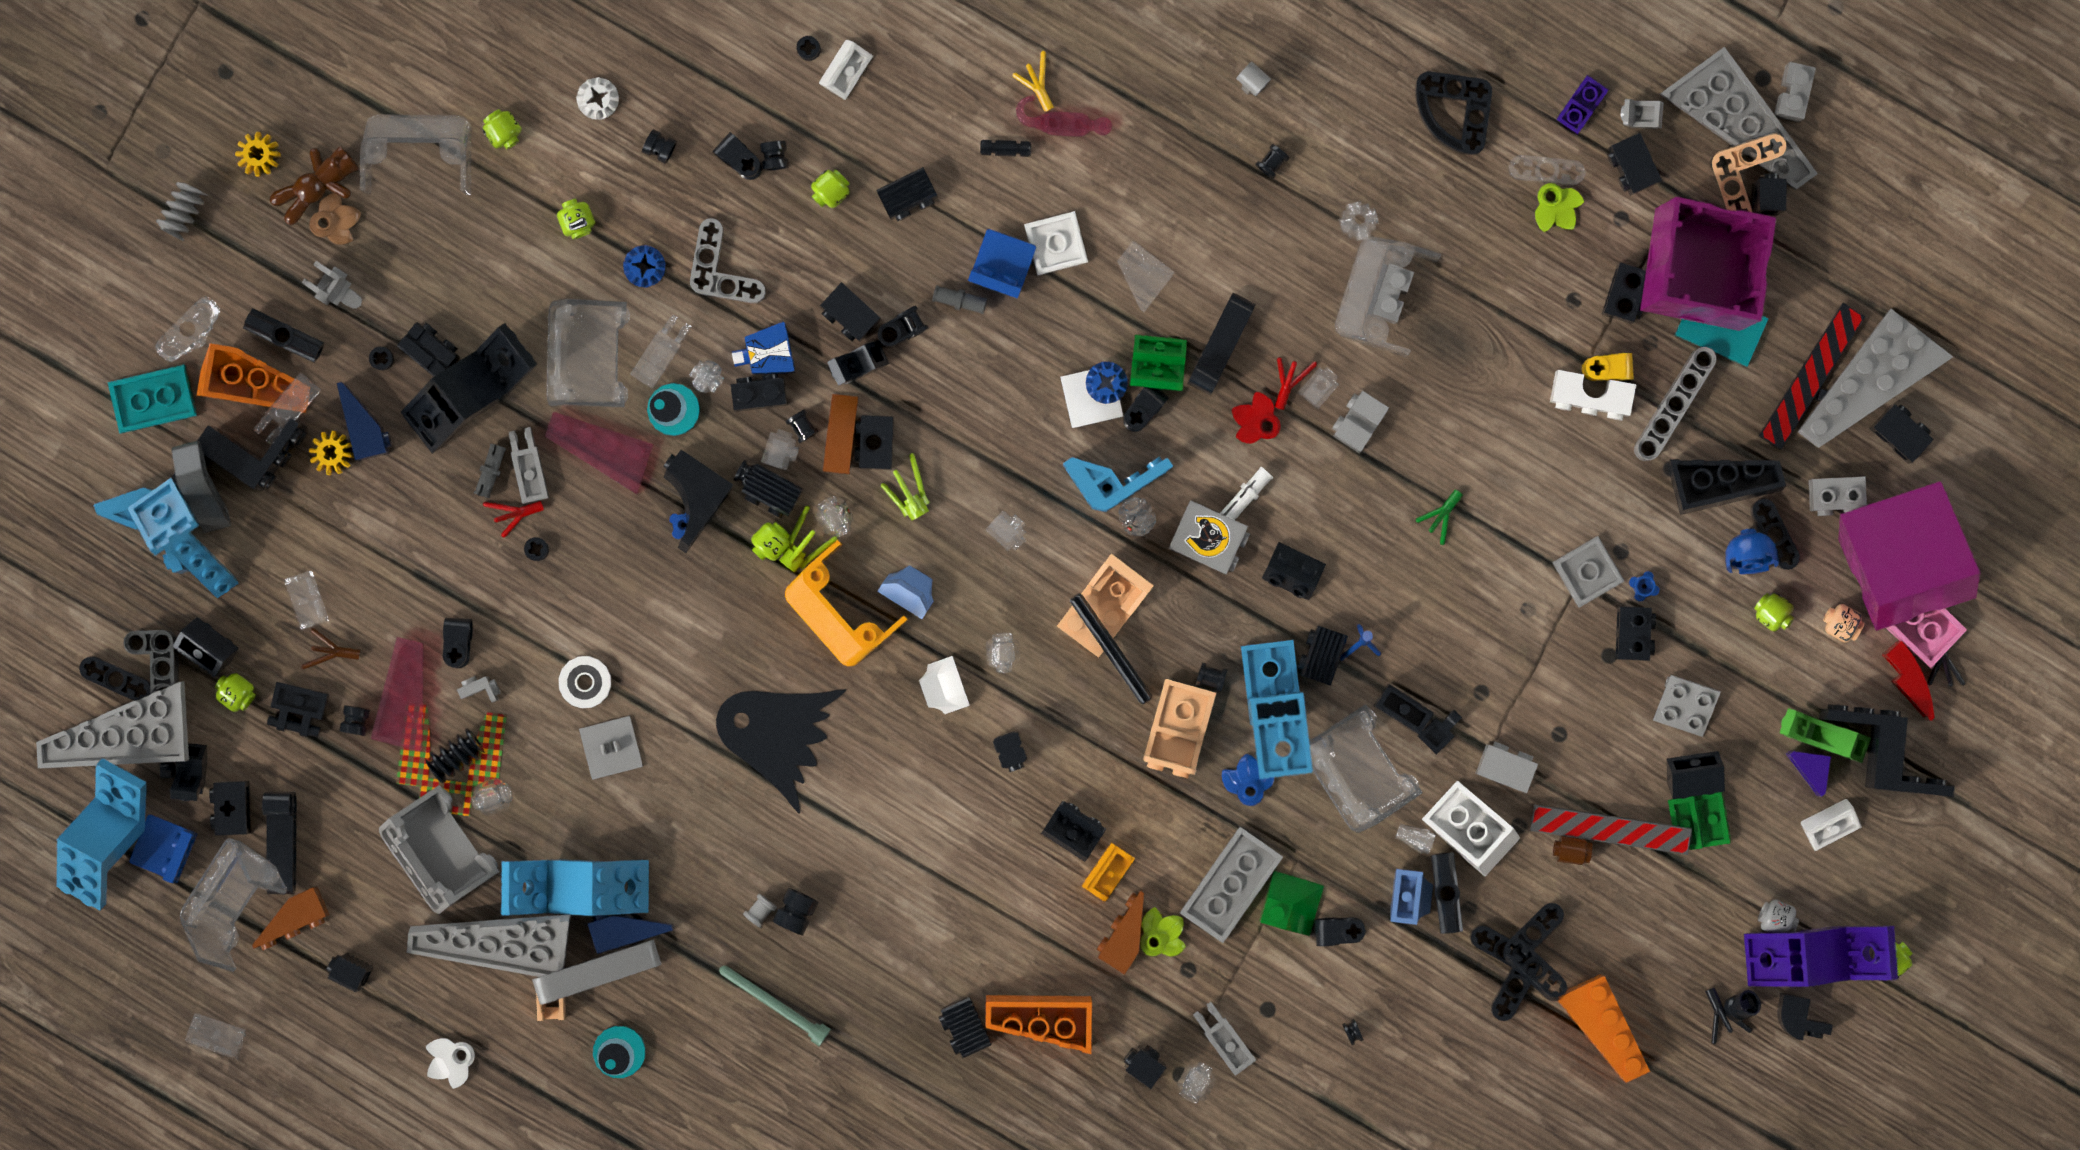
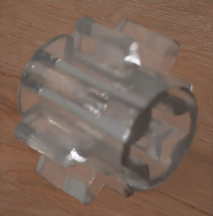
(706, 376)

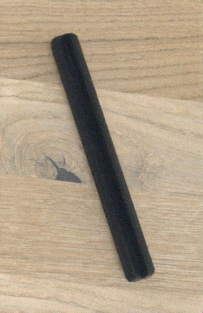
(1111, 648)

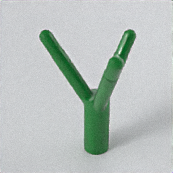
(1444, 513)

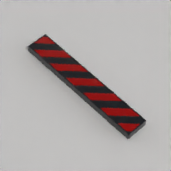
(1811, 376)

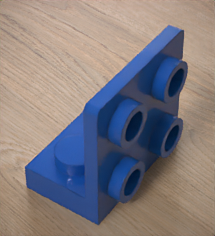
(1002, 263)
(163, 848)

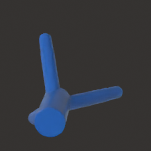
(1365, 639)

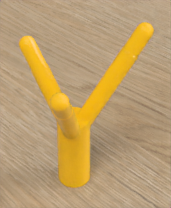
(1039, 85)

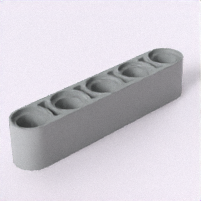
(1679, 391)
(596, 972)

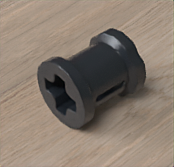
(1272, 161)
(802, 426)
(1211, 677)

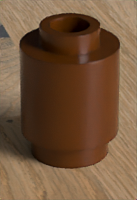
(1572, 850)

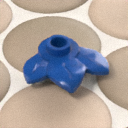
(1246, 777)

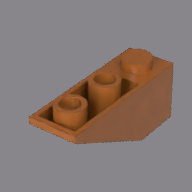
(297, 912)
(1124, 942)

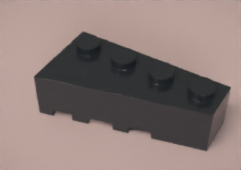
(1717, 483)

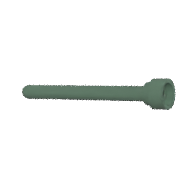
(816, 1032)

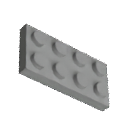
(1231, 884)

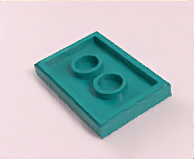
(1726, 342)
(152, 399)

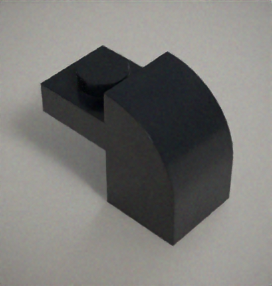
(858, 363)
(190, 774)
(1792, 1017)

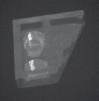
(1143, 274)

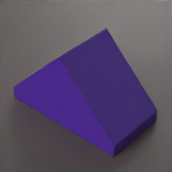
(1813, 769)

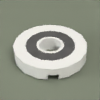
(569, 682)

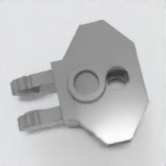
(334, 288)

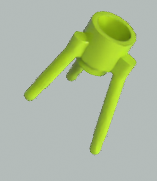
(914, 506)
(794, 557)

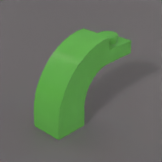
(1824, 735)

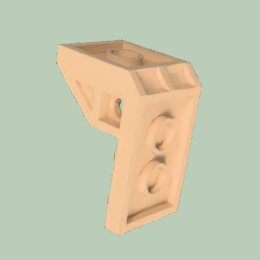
(1113, 596)

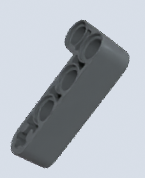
(199, 488)
(157, 655)

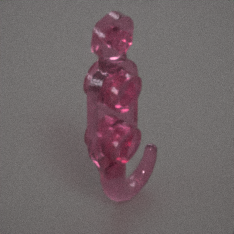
(1063, 123)

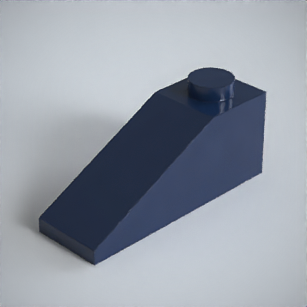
(364, 430)
(619, 930)

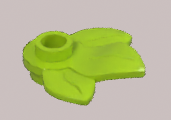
(1560, 210)
(1165, 931)

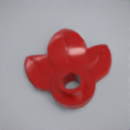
(1252, 418)

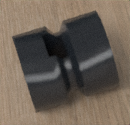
(795, 912)

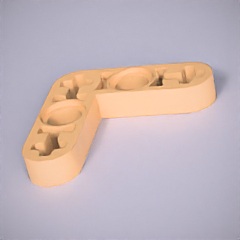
(1739, 163)

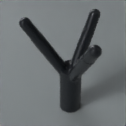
(1948, 665)
(1719, 1011)

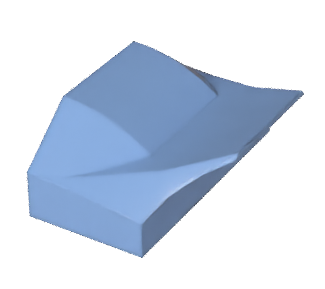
(909, 590)
(1410, 897)

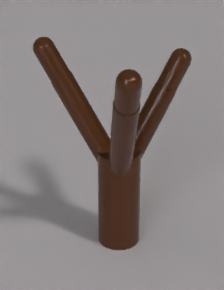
(334, 650)

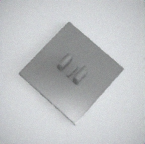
(611, 747)

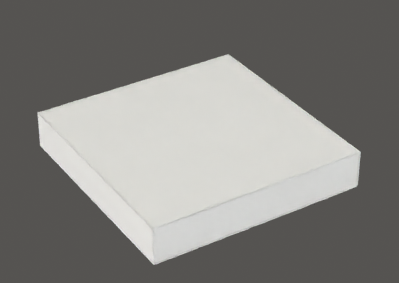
(1057, 243)
(1082, 407)

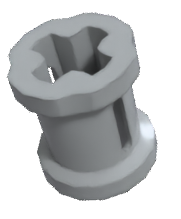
(760, 910)

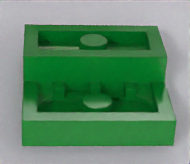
(1158, 362)
(1705, 816)

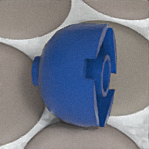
(1751, 553)

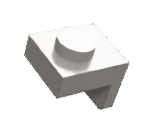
(1642, 114)
(472, 686)

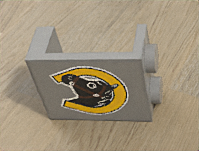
(1209, 538)

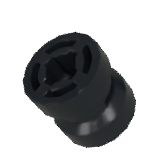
(657, 145)
(774, 149)
(356, 714)
(1742, 1006)

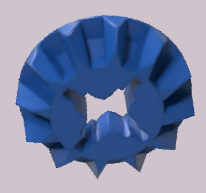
(651, 276)
(1105, 395)

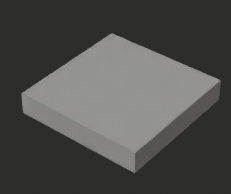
(1588, 571)

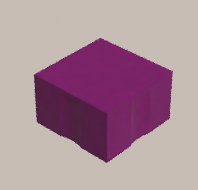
(1708, 264)
(1908, 555)

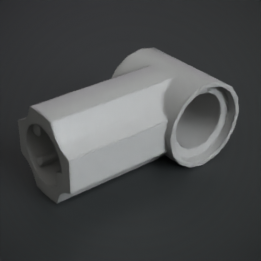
(1253, 79)

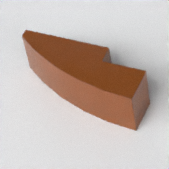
(840, 434)

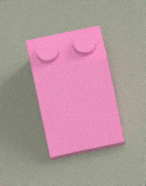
(1929, 634)

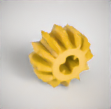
(248, 152)
(322, 453)

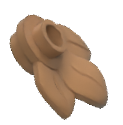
(339, 220)

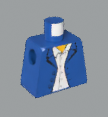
(767, 352)

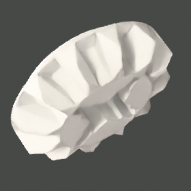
(594, 110)

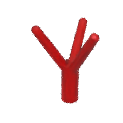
(1286, 384)
(517, 512)

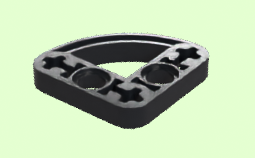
(1472, 103)

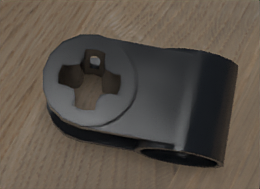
(735, 155)
(903, 327)
(1146, 404)
(457, 635)
(1333, 931)

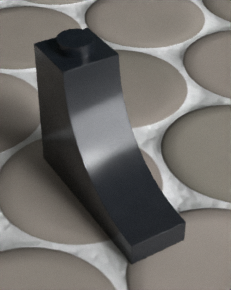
(700, 491)

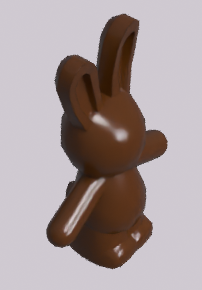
(312, 186)

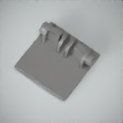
(1686, 705)

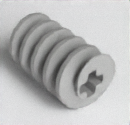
(180, 210)

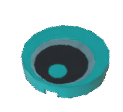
(673, 409)
(619, 1051)

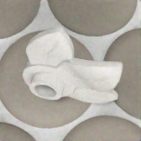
(446, 1062)

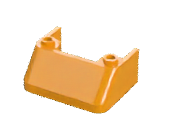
(845, 643)

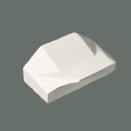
(943, 686)

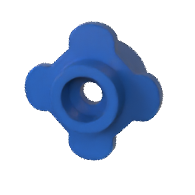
(677, 520)
(1651, 589)

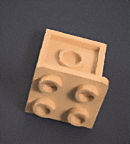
(1179, 728)

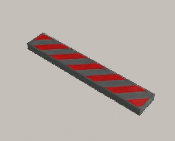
(1611, 829)

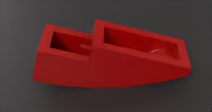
(1910, 679)

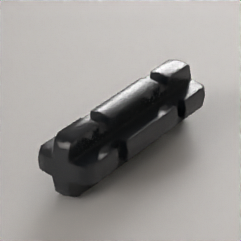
(1005, 148)

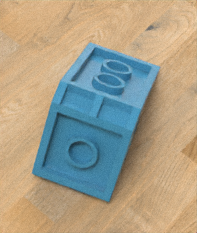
(1091, 478)
(117, 510)

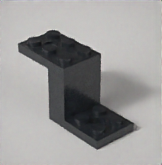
(468, 388)
(242, 462)
(1886, 751)

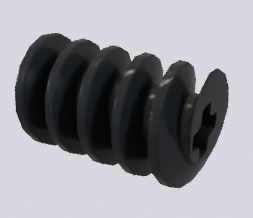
(455, 756)

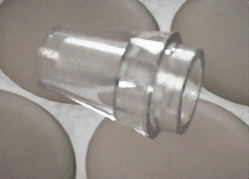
(1417, 838)

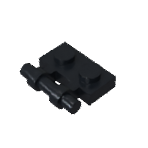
(299, 701)

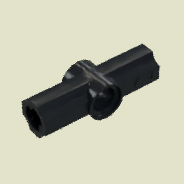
(298, 342)
(1448, 910)

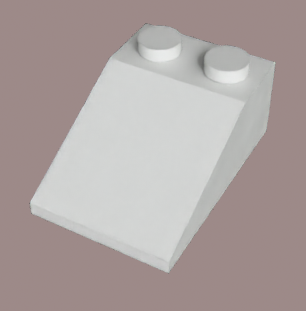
(1471, 828)

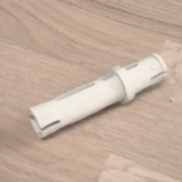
(1247, 494)

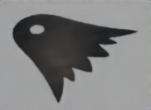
(776, 733)

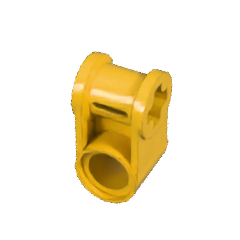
(1613, 367)

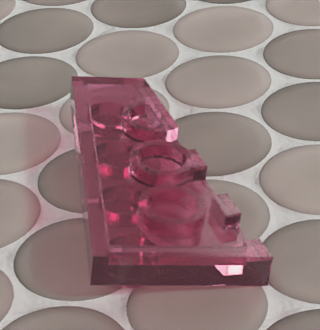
(607, 451)
(401, 704)

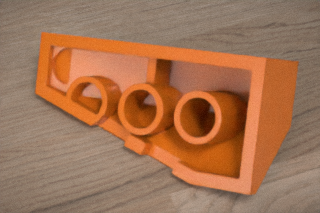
(240, 377)

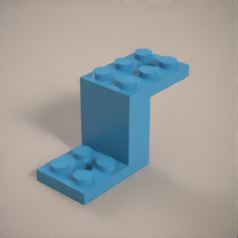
(1276, 709)
(101, 834)
(575, 887)

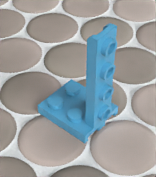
(166, 523)

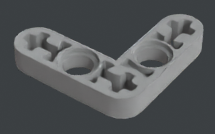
(714, 278)

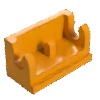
(1108, 872)

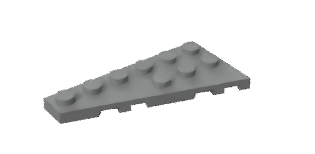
(1732, 108)
(1881, 369)
(132, 734)
(513, 945)

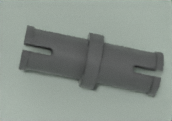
(959, 299)
(490, 471)

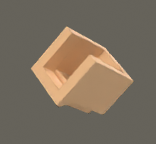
(551, 1012)

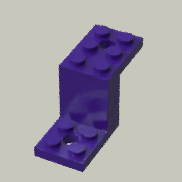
(1821, 956)

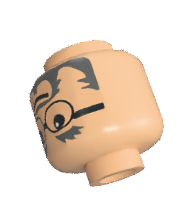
(1843, 623)

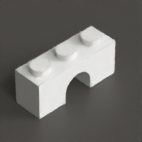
(1569, 393)

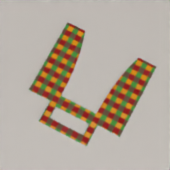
(415, 771)

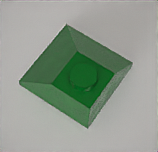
(1291, 903)

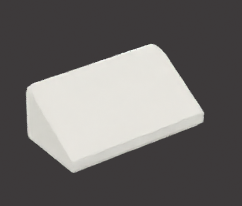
(845, 69)
(1831, 824)

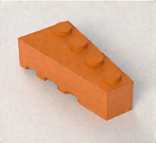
(1043, 1018)
(1603, 1023)

